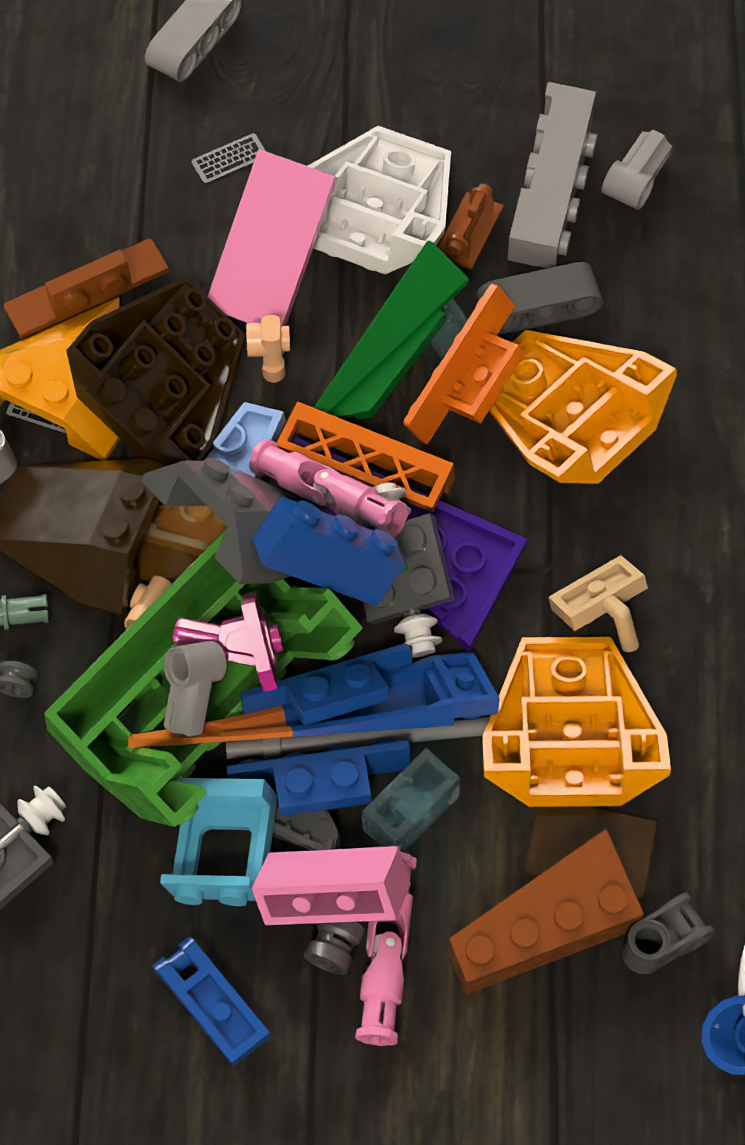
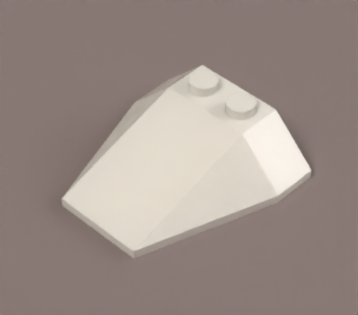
(384, 200)

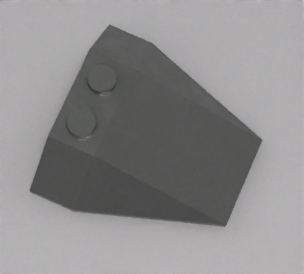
(235, 498)

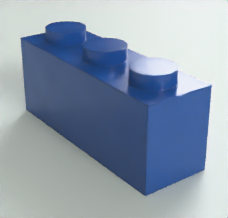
(328, 550)

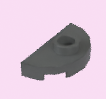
(307, 830)

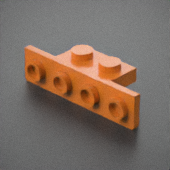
(470, 371)

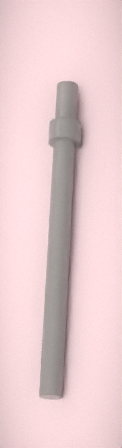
(274, 747)

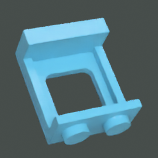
(226, 806)

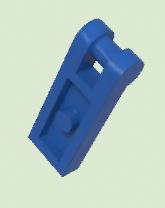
(212, 1002)

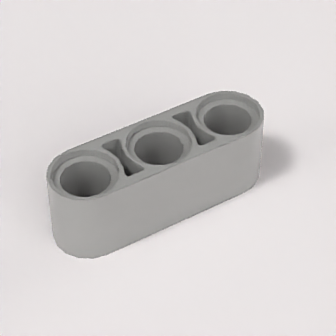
(190, 36)

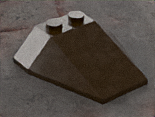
(79, 527)

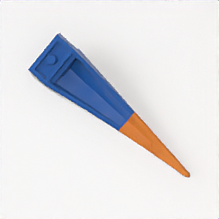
(419, 696)

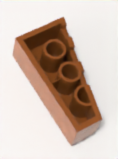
(551, 917)

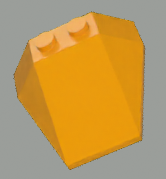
(581, 404)
(573, 727)

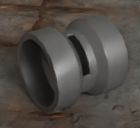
(334, 945)

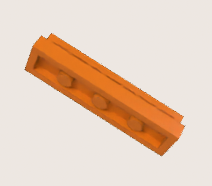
(368, 448)

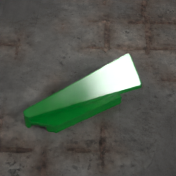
(395, 336)

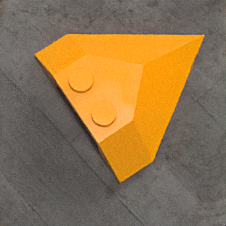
(40, 380)

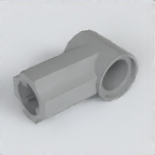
(635, 175)
(191, 675)

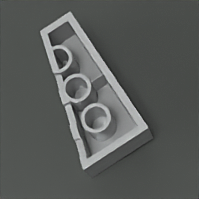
(553, 177)

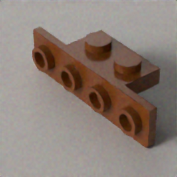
(85, 287)

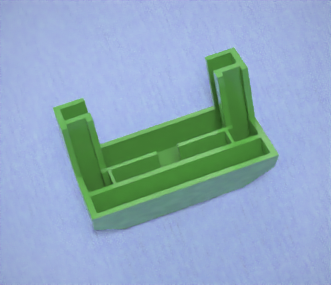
(133, 672)

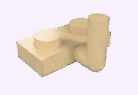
(602, 593)

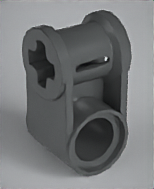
(672, 929)

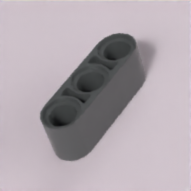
(549, 296)

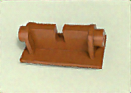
(471, 226)

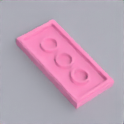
(271, 239)

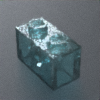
(411, 802)

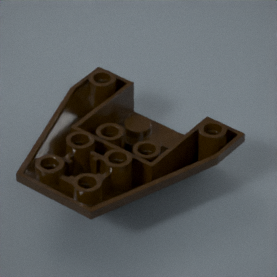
(159, 371)

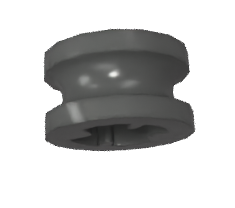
(17, 679)

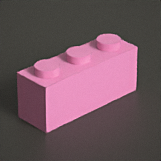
(331, 886)

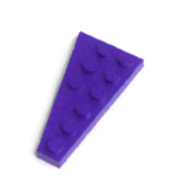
(477, 559)

